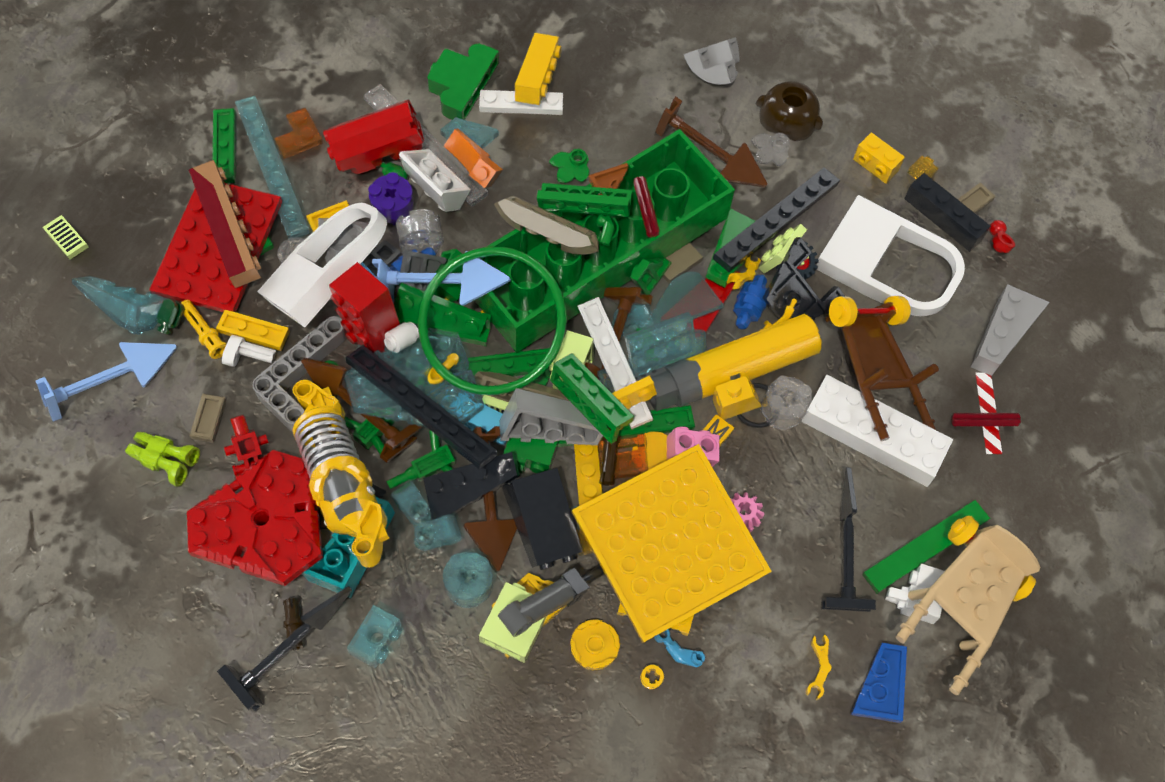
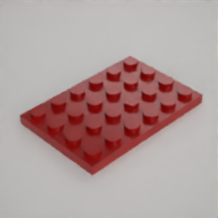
(193, 262)

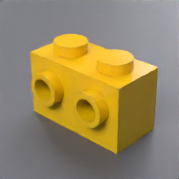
(878, 157)

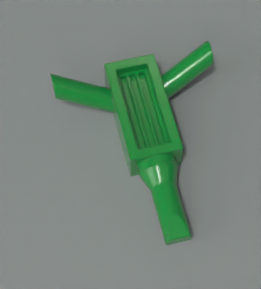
(367, 433)
(432, 463)

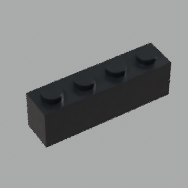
(947, 212)

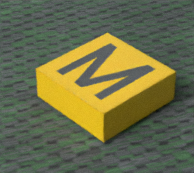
(719, 427)

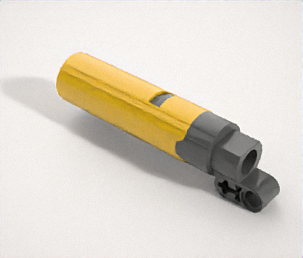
(747, 356)

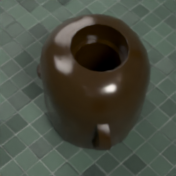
(790, 110)

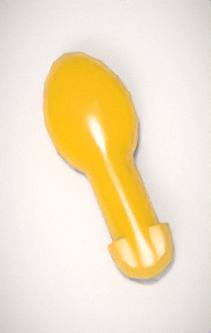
(434, 378)

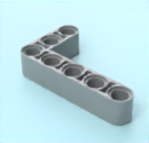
(295, 369)

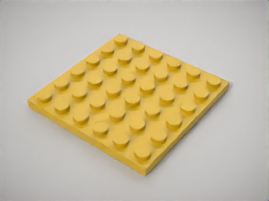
(670, 542)

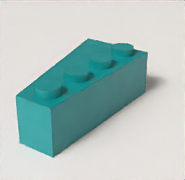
(339, 564)

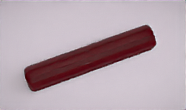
(646, 207)
(985, 419)

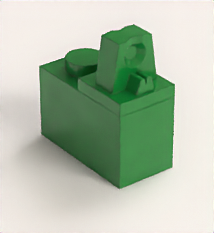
(533, 455)

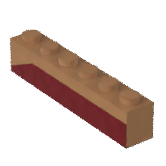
(224, 223)

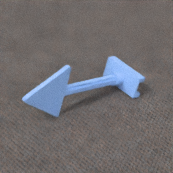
(475, 280)
(142, 359)

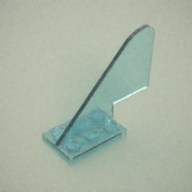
(670, 328)

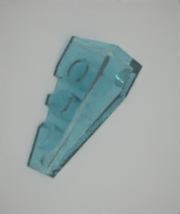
(122, 304)

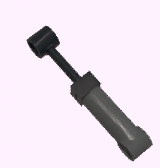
(566, 591)

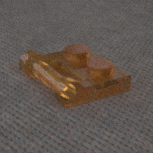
(631, 462)

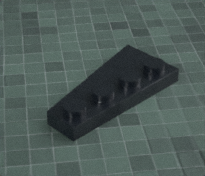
(461, 486)

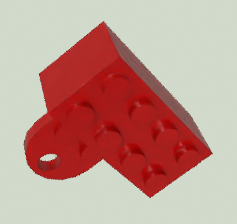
(364, 307)

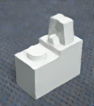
(920, 578)

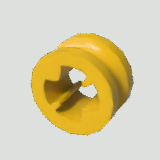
(658, 672)

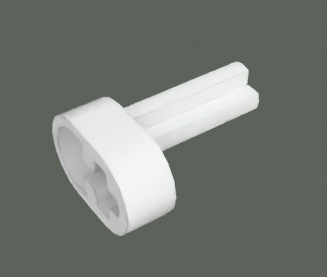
(237, 346)

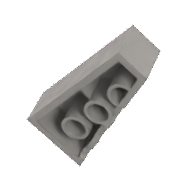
(1008, 324)
(547, 418)

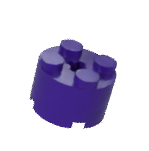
(391, 196)

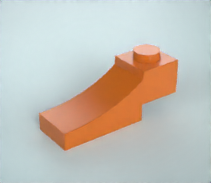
(473, 158)

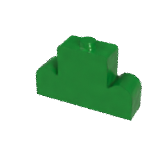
(461, 78)

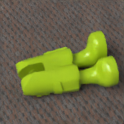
(156, 452)

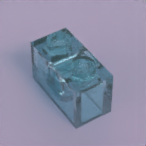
(375, 622)

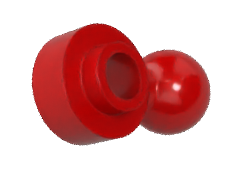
(1001, 241)

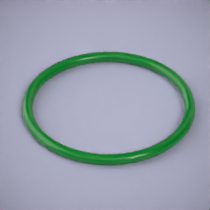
(540, 368)

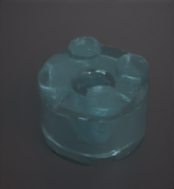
(479, 587)

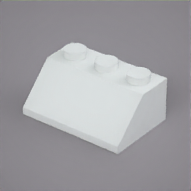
(435, 178)

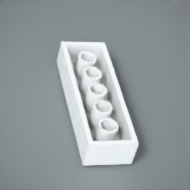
(910, 450)

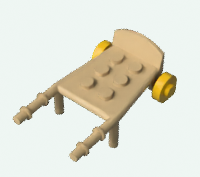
(977, 588)

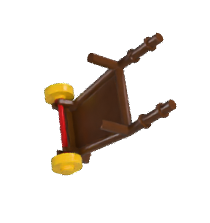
(876, 354)

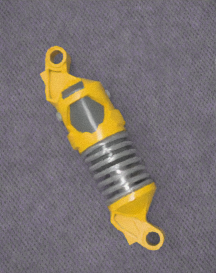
(338, 476)

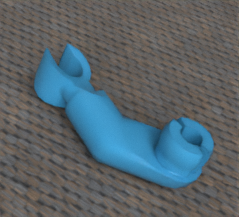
(679, 654)

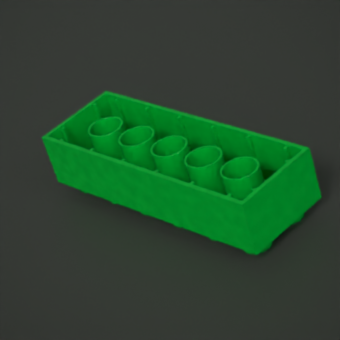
(687, 202)

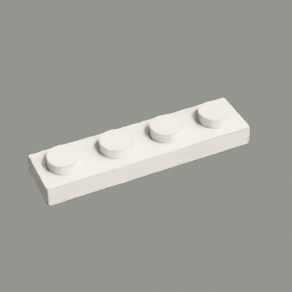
(505, 102)

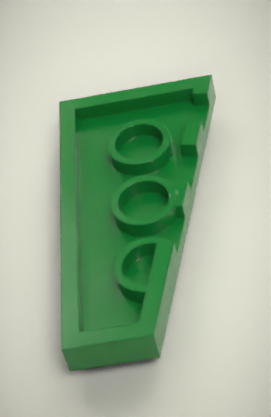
(733, 226)
(441, 313)

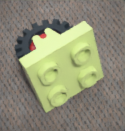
(782, 243)

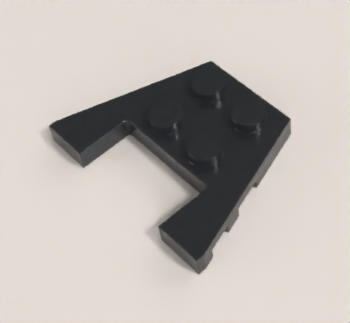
(790, 285)

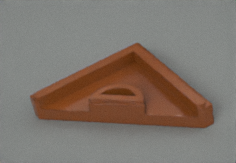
(609, 178)

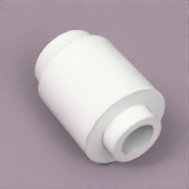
(401, 337)

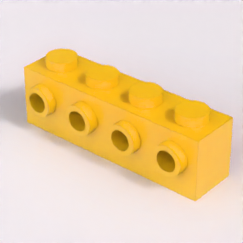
(537, 69)

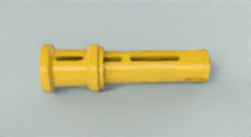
(207, 336)

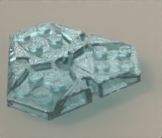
(415, 368)

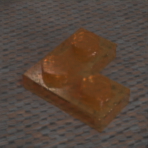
(301, 138)

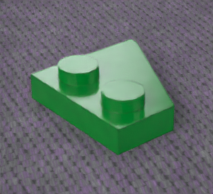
(649, 273)

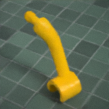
(786, 316)

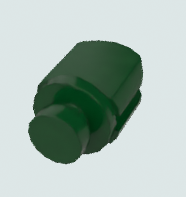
(169, 315)

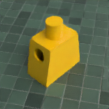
(735, 398)

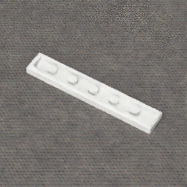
(612, 355)

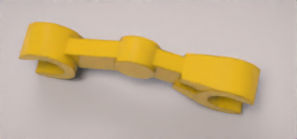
(740, 278)
(825, 666)

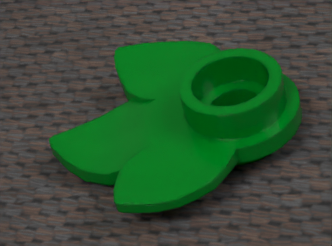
(569, 167)

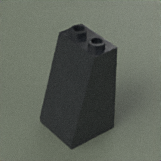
(543, 518)

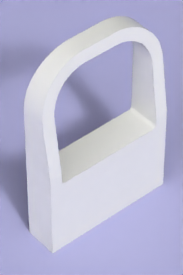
(863, 241)
(300, 285)

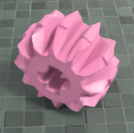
(753, 514)

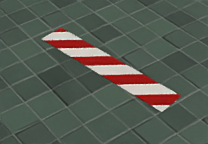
(987, 405)

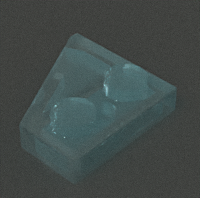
(480, 134)

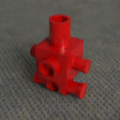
(244, 444)

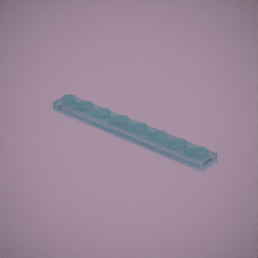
(272, 166)

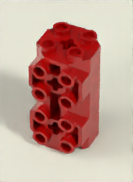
(367, 139)

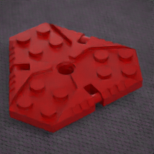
(234, 522)

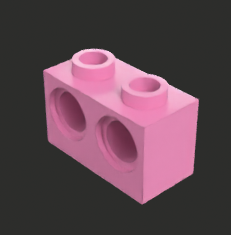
(690, 439)

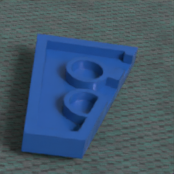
(884, 686)

